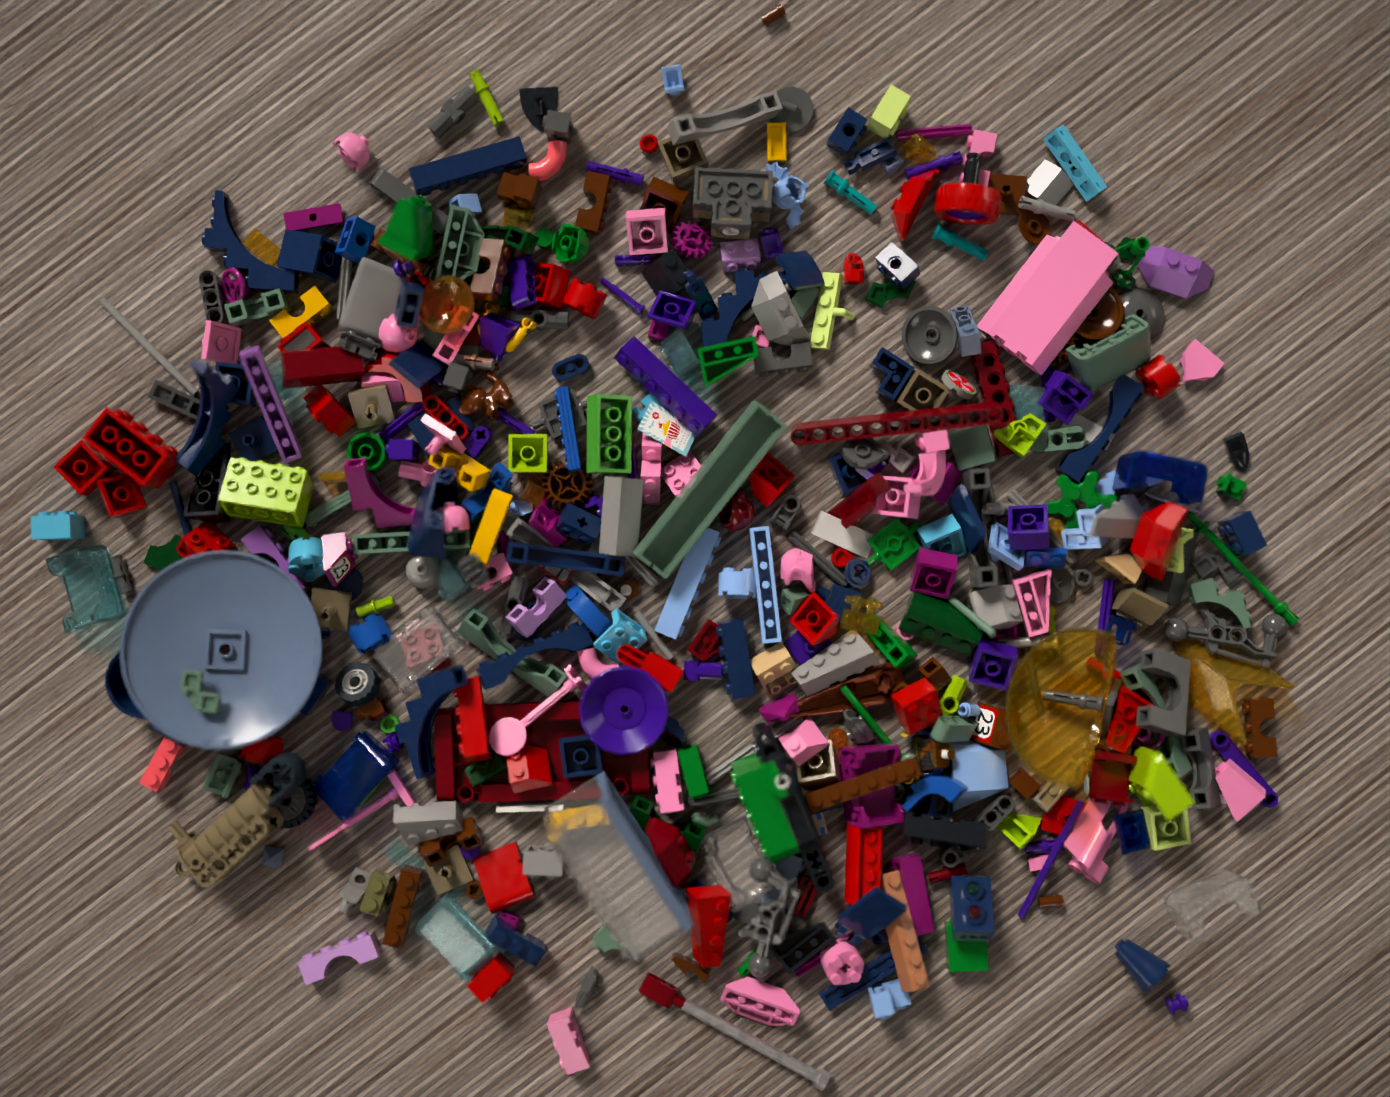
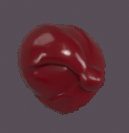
(736, 513)

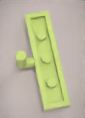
(827, 311)

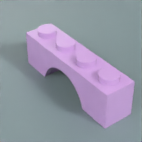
(316, 966)

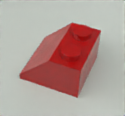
(551, 284)
(529, 769)

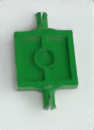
(893, 544)

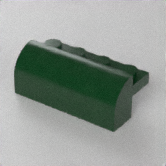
(940, 623)

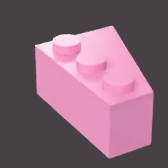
(568, 1041)

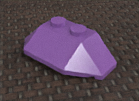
(1175, 272)

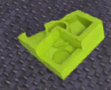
(1021, 434)

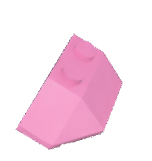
(760, 1002)

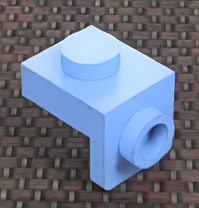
(672, 79)

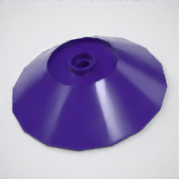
(619, 730)

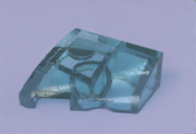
(1026, 399)

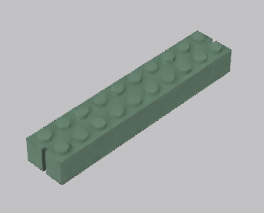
(710, 489)

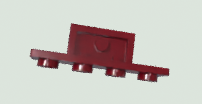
(860, 501)

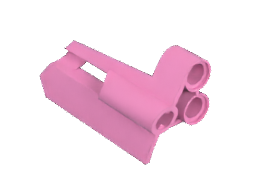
(1090, 840)

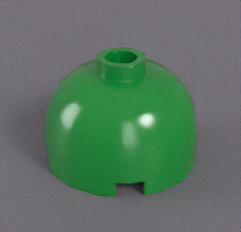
(570, 243)

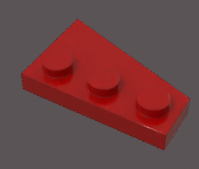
(1123, 724)

